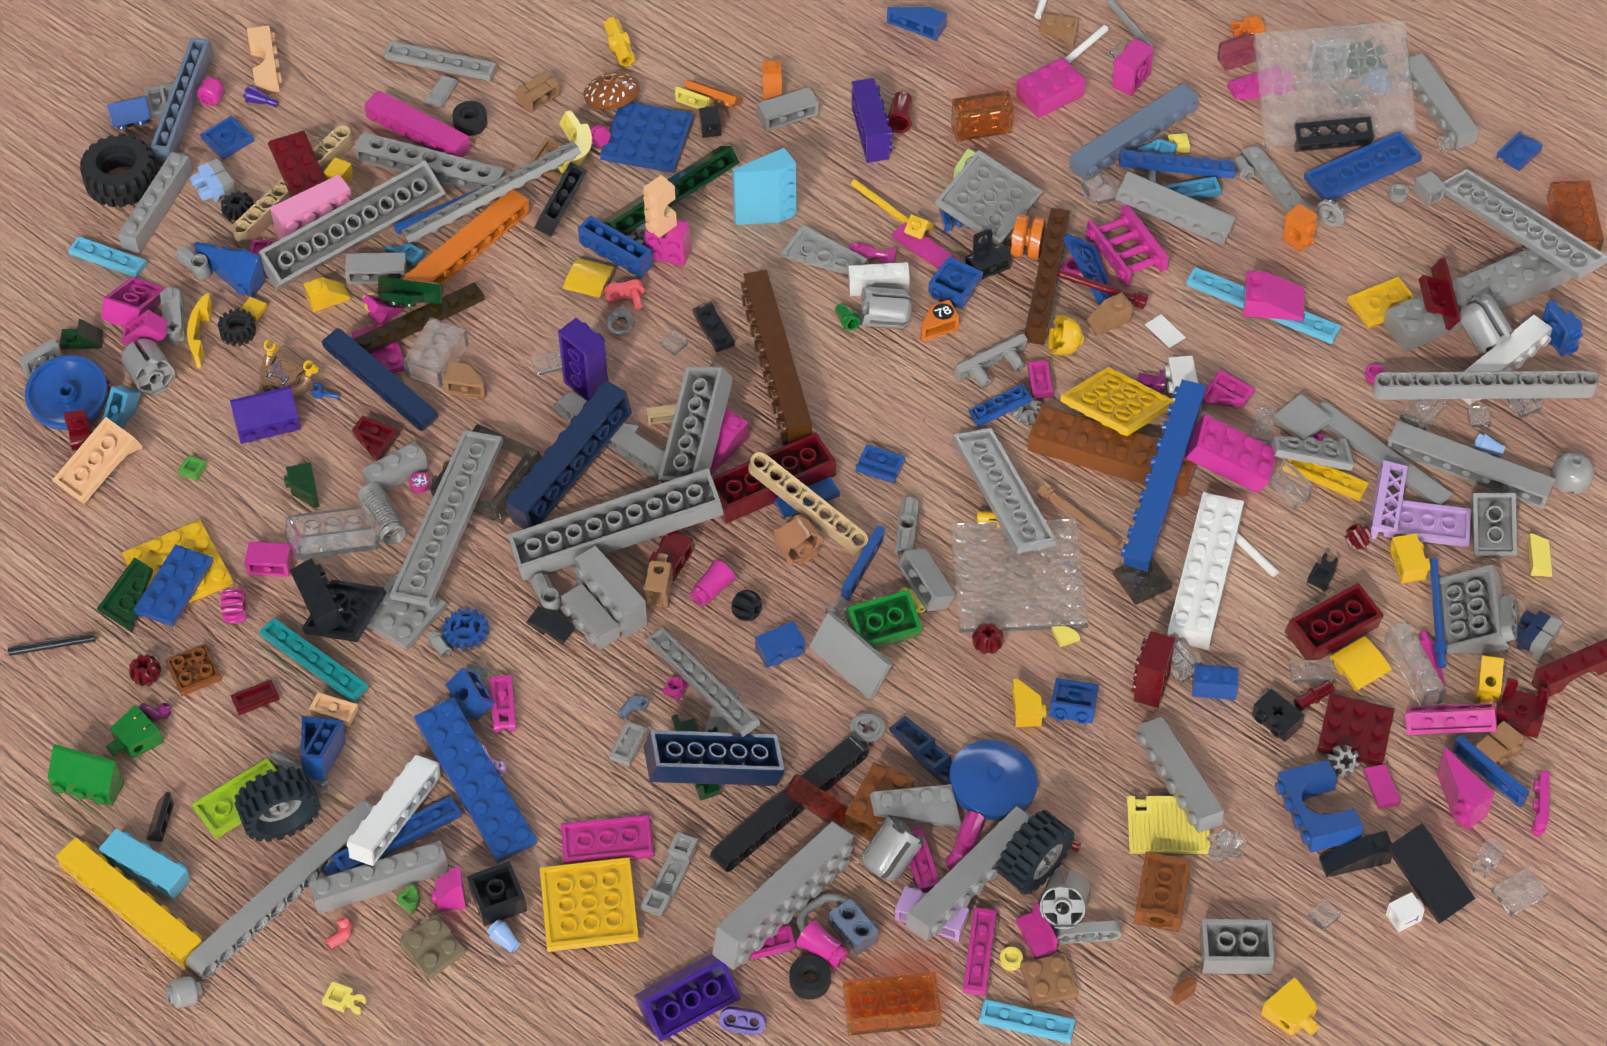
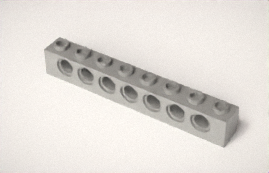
(447, 168)

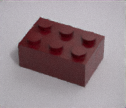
(1153, 669)

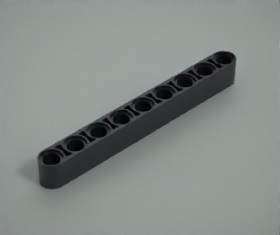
(783, 809)

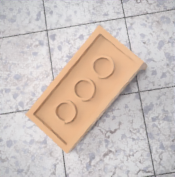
(95, 460)

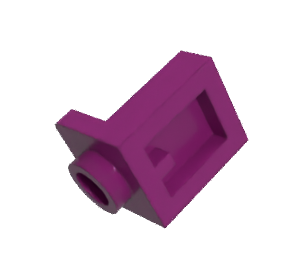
(1154, 382)

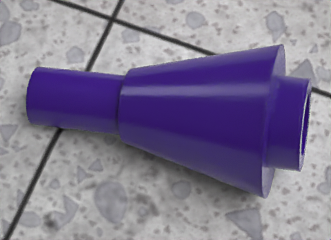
(254, 95)

